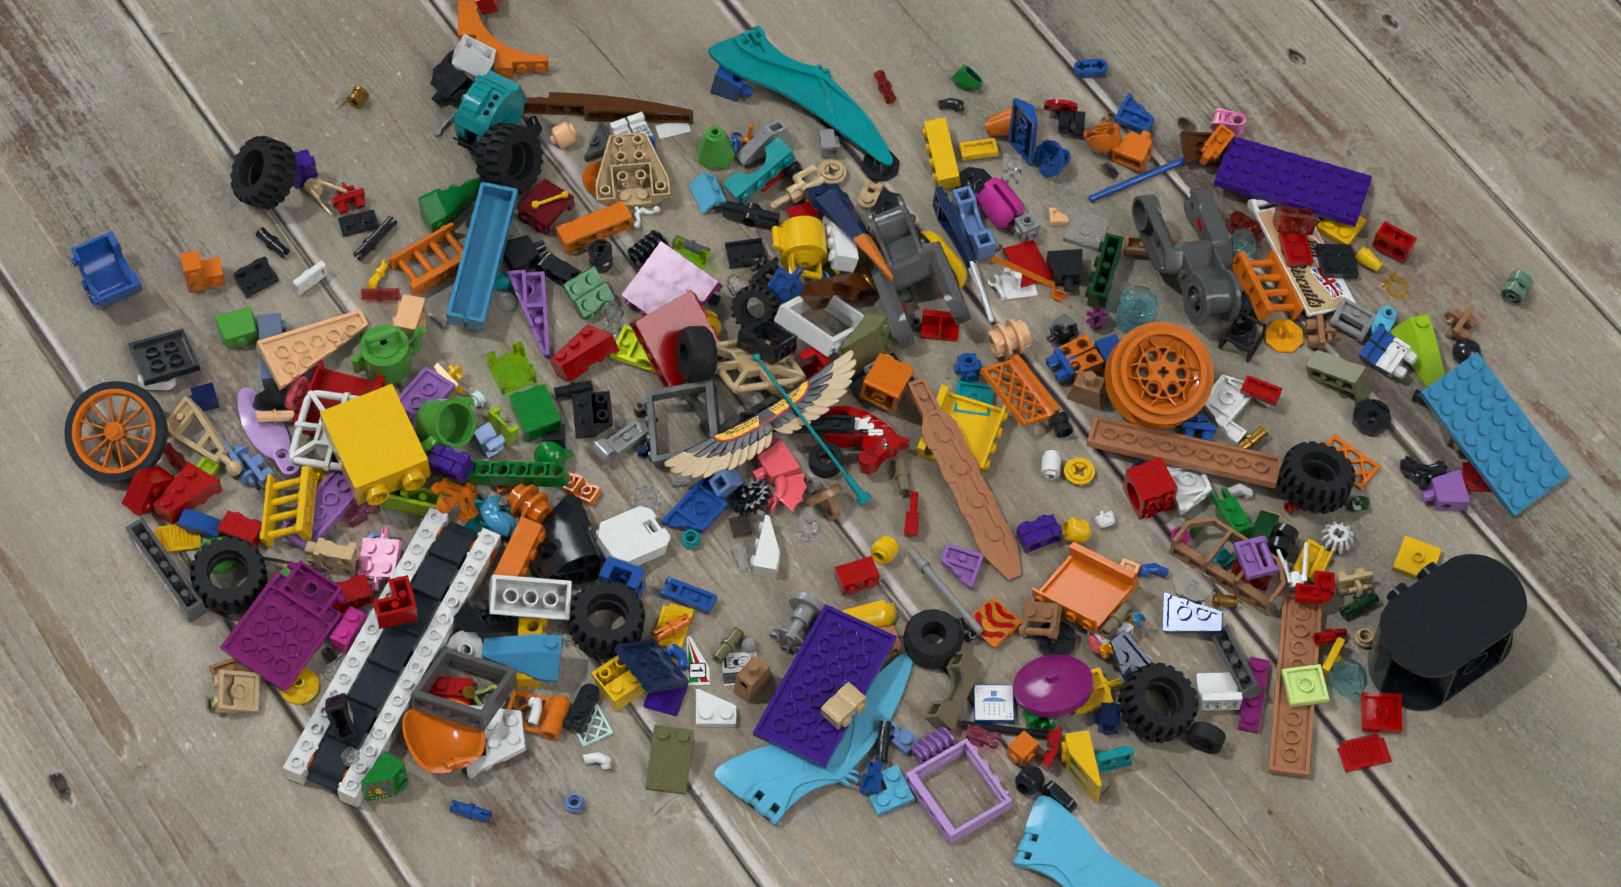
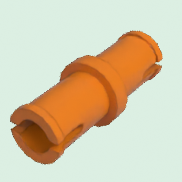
(672, 628)

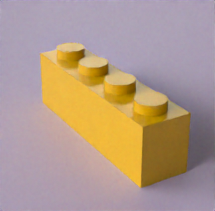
(942, 153)

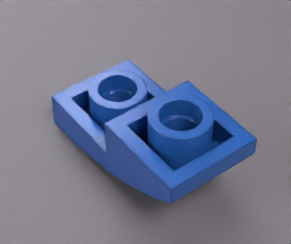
(196, 521)

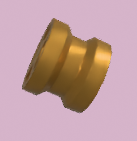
(358, 97)

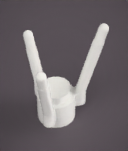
(1295, 577)

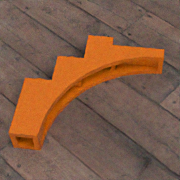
(506, 59)

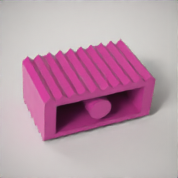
(347, 630)

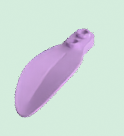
(268, 438)

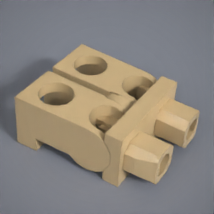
(334, 557)

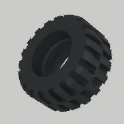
(525, 156)
(263, 172)
(1322, 462)
(222, 551)
(605, 597)
(1176, 691)

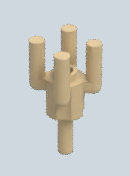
(796, 191)

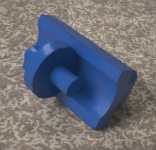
(1207, 430)

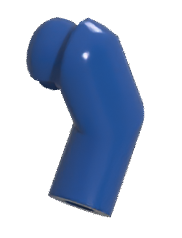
(1155, 568)
(680, 654)

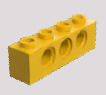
(524, 626)

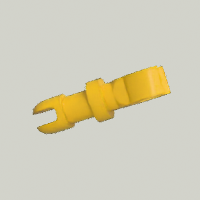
(378, 274)

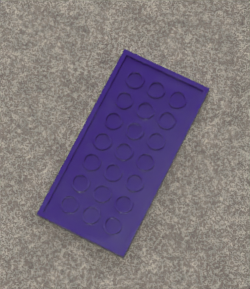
(1293, 180)
(832, 655)

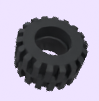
(758, 291)

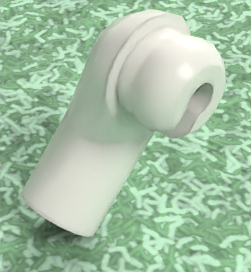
(536, 704)
(598, 757)

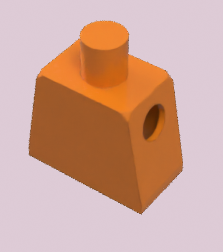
(1134, 151)

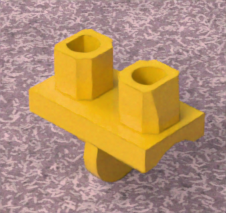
(454, 373)

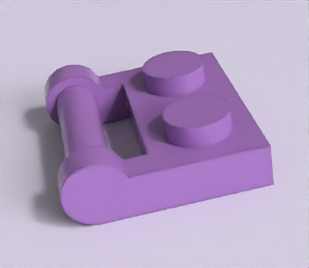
(1250, 558)

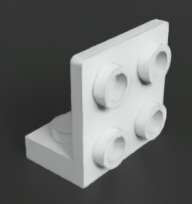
(1217, 692)

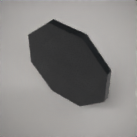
(879, 171)
(975, 178)

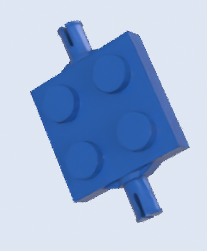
(786, 284)

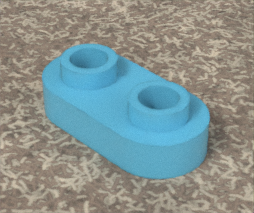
(1383, 319)

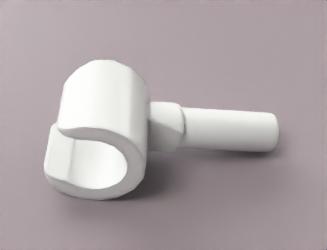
(997, 286)

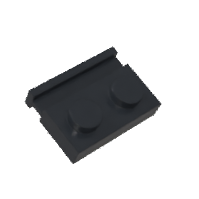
(742, 252)

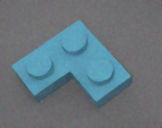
(896, 793)

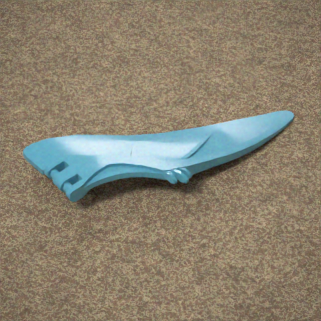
(786, 777)
(1069, 852)

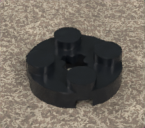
(1368, 426)
(1065, 647)

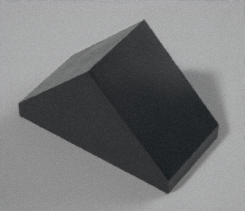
(270, 399)

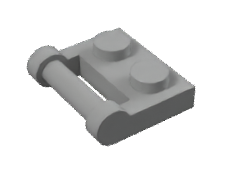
(1354, 314)

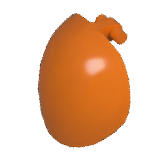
(441, 743)

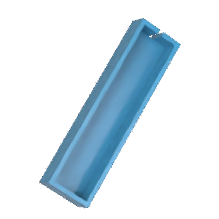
(482, 256)

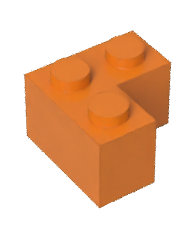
(201, 273)

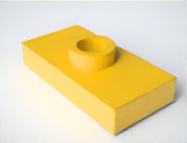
(978, 149)
(1333, 656)

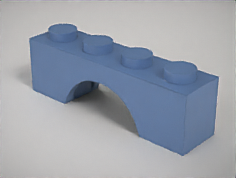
(978, 236)

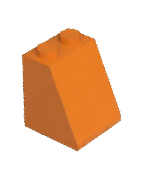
(886, 382)

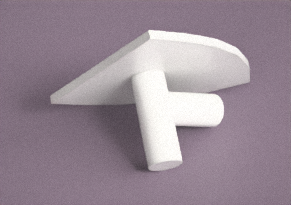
(1011, 286)

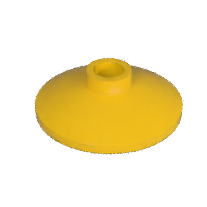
(306, 691)

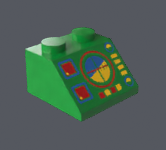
(385, 778)

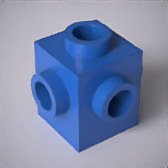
(967, 367)

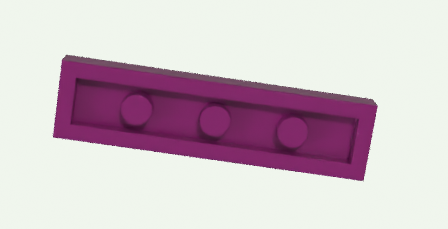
(1252, 708)

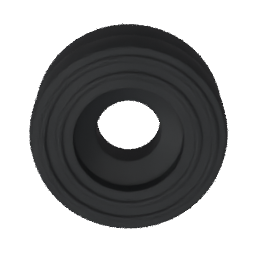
(821, 469)
(1206, 737)

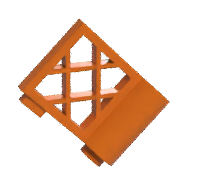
(551, 717)

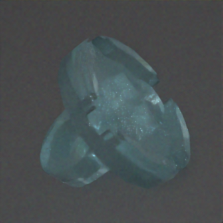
(1243, 241)
(1348, 677)

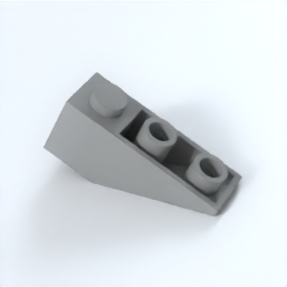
(756, 146)

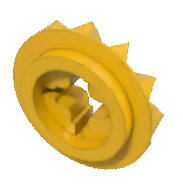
(1079, 464)

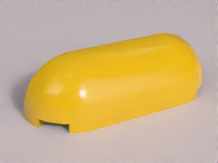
(956, 264)
(875, 613)

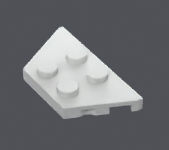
(1192, 487)

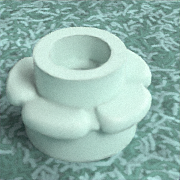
(478, 398)

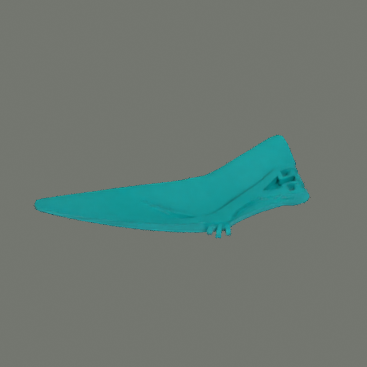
(810, 86)

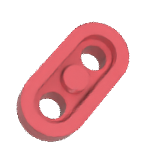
(295, 393)

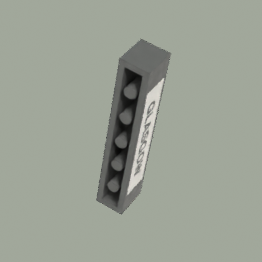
(166, 570)

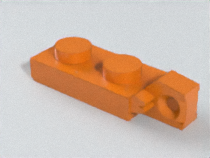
(1216, 144)

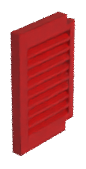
(1363, 752)

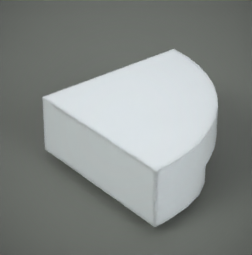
(1240, 490)

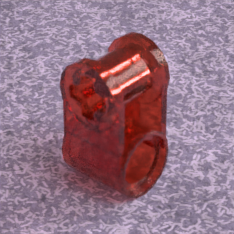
(1243, 222)

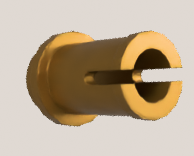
(1224, 600)

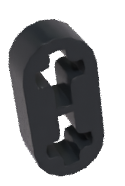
(1054, 791)

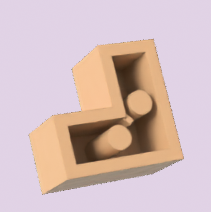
(410, 314)

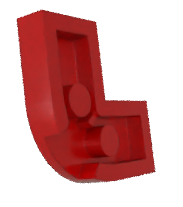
(1320, 592)

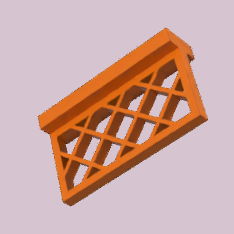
(1028, 385)

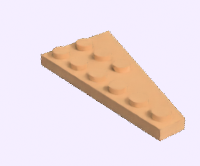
(300, 349)

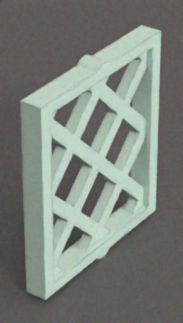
(597, 738)

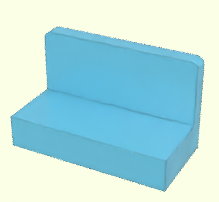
(707, 192)

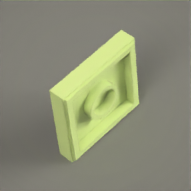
(1305, 685)

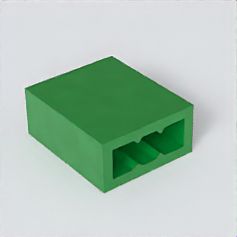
(535, 412)

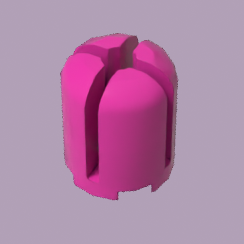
(999, 203)

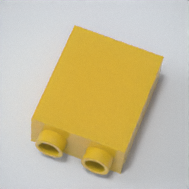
(375, 445)

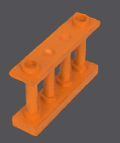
(434, 276)
(1257, 295)

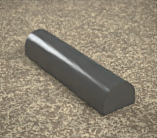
(1236, 663)

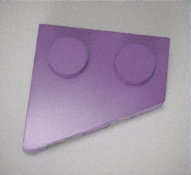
(962, 563)

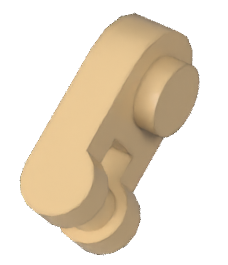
(869, 200)

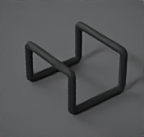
(1223, 339)

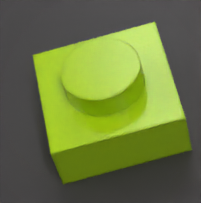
(209, 465)

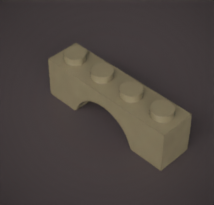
(963, 671)

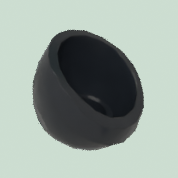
(1244, 333)

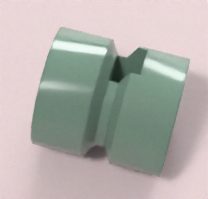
(1516, 287)

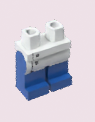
(1387, 353)

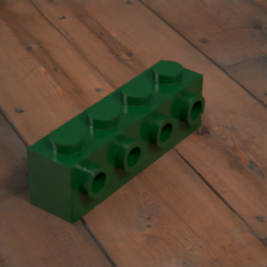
(1105, 270)

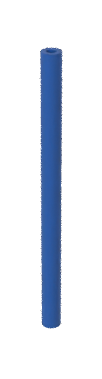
(1137, 179)

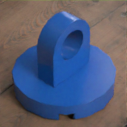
(1051, 158)

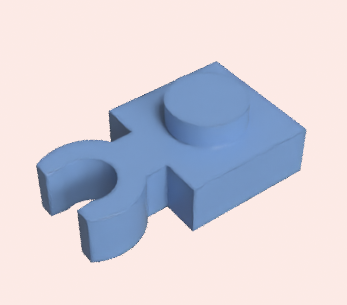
(902, 739)

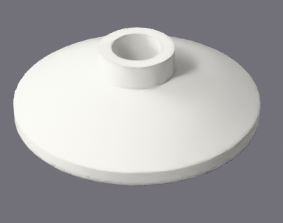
(462, 640)

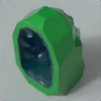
(967, 78)

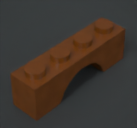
(849, 286)

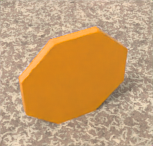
(1284, 336)

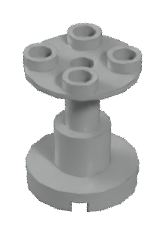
(804, 612)

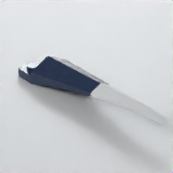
(951, 221)

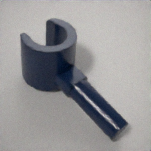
(643, 450)

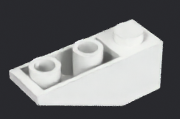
(767, 556)

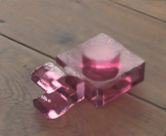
(357, 514)
(979, 737)

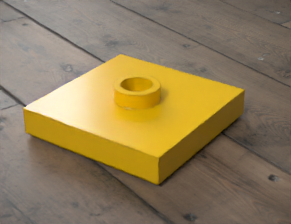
(1415, 556)

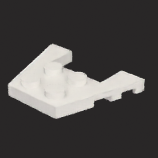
(1225, 404)
(502, 740)

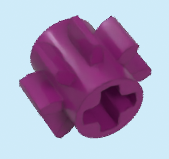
(1093, 314)

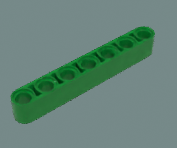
(513, 473)

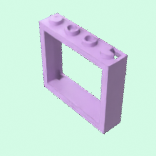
(933, 810)

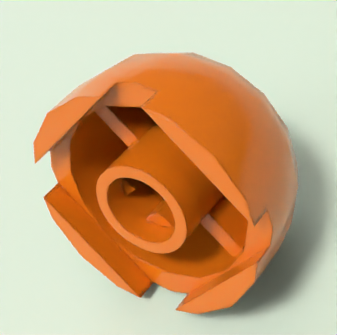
(1103, 138)

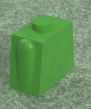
(237, 328)

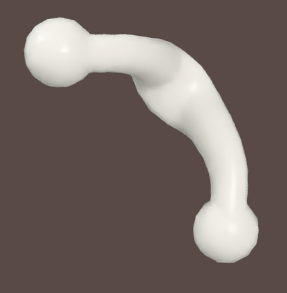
(636, 224)

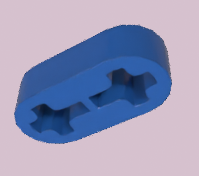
(1090, 68)

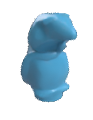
(497, 520)

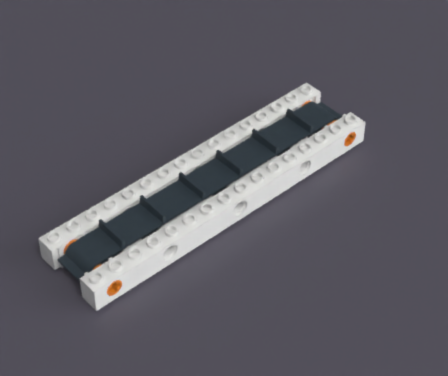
(387, 664)

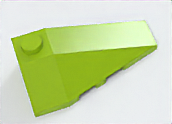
(1421, 337)

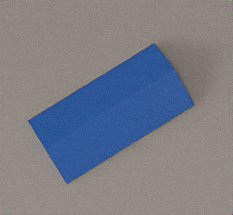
(1023, 129)

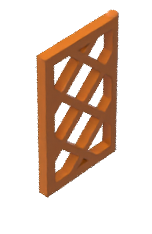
(1362, 459)

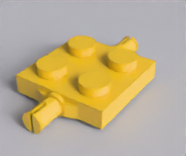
(1100, 692)

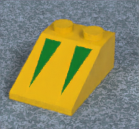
(1081, 762)

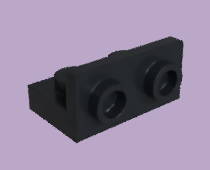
(255, 277)

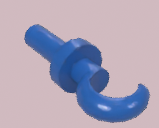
(736, 142)

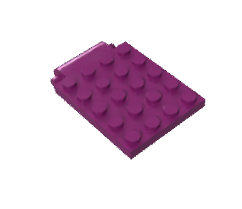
(286, 624)

